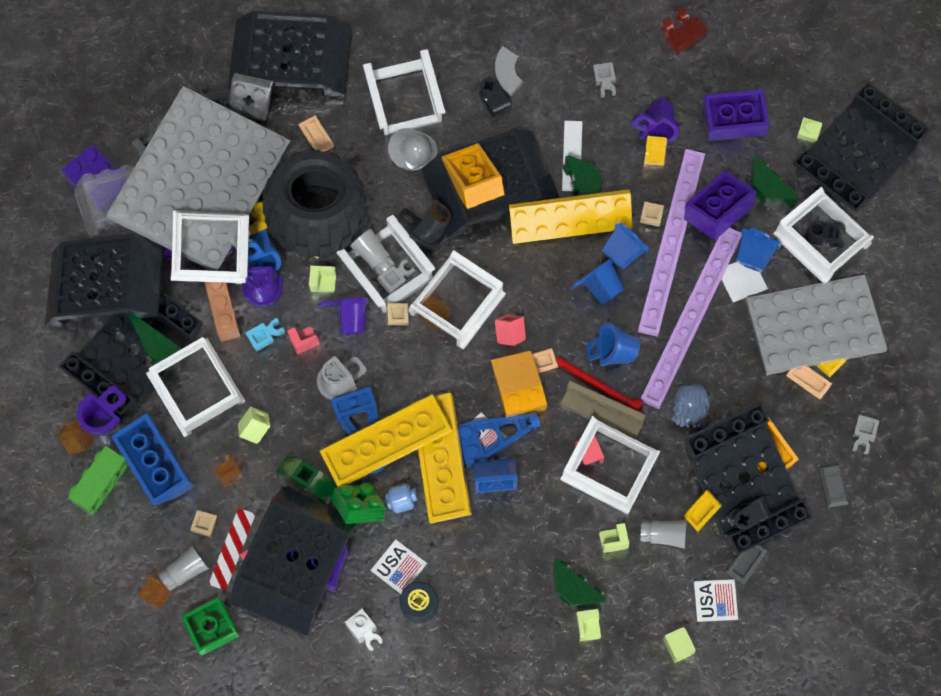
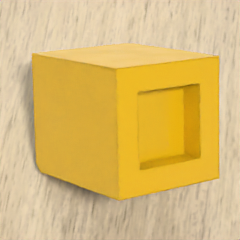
(655, 150)

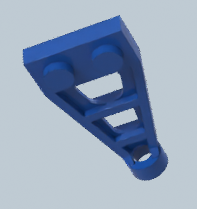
(354, 404)
(470, 443)

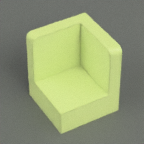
(322, 279)
(253, 425)
(614, 539)
(588, 625)
(679, 644)

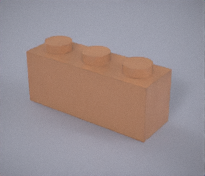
(222, 310)

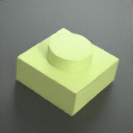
(809, 130)

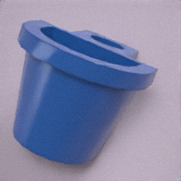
(624, 246)
(756, 249)
(263, 251)
(602, 282)
(613, 346)

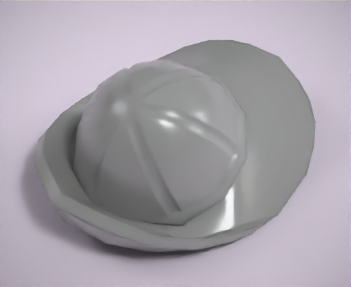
(411, 149)

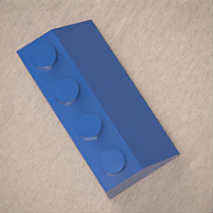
(152, 460)

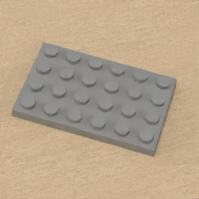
(815, 324)

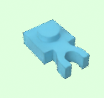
(262, 336)

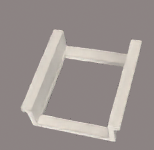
(421, 64)
(413, 251)
(804, 251)
(210, 276)
(481, 314)
(187, 426)
(596, 489)

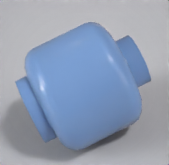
(401, 498)

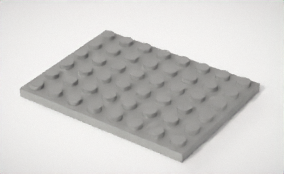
(202, 163)

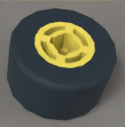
(421, 609)

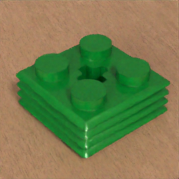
(358, 503)
(197, 620)

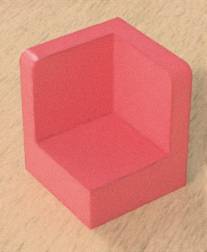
(510, 329)
(303, 339)
(593, 453)

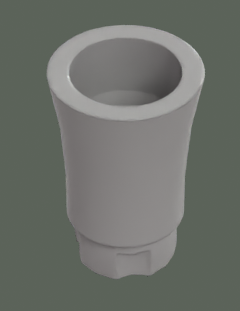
(372, 252)
(664, 532)
(183, 568)

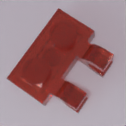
(687, 34)

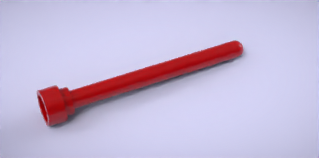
(632, 403)

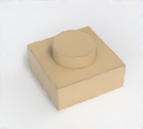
(652, 214)
(397, 313)
(204, 523)

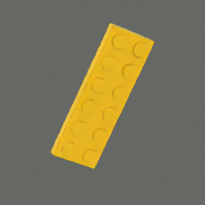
(570, 216)
(385, 441)
(444, 470)

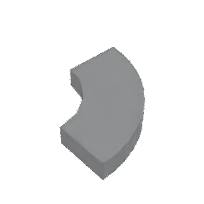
(505, 71)

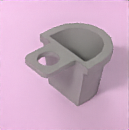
(335, 378)

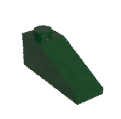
(155, 344)

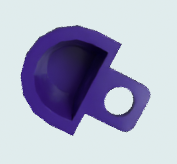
(657, 121)
(262, 286)
(350, 314)
(98, 415)

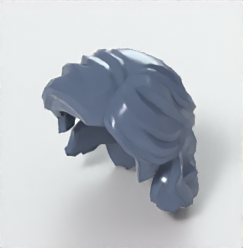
(691, 406)

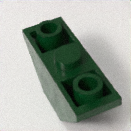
(583, 176)
(770, 186)
(307, 478)
(574, 588)

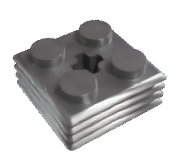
(260, 95)

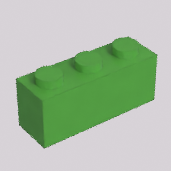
(98, 480)

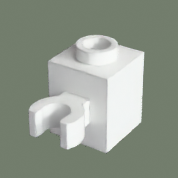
(363, 628)

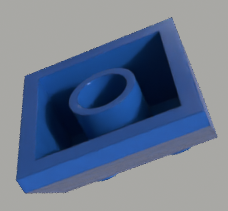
(495, 475)

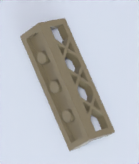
(616, 415)

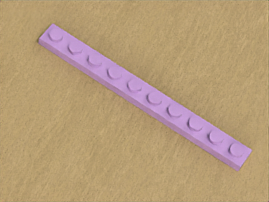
(670, 244)
(691, 318)

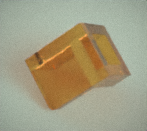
(436, 307)
(74, 437)
(228, 472)
(154, 593)

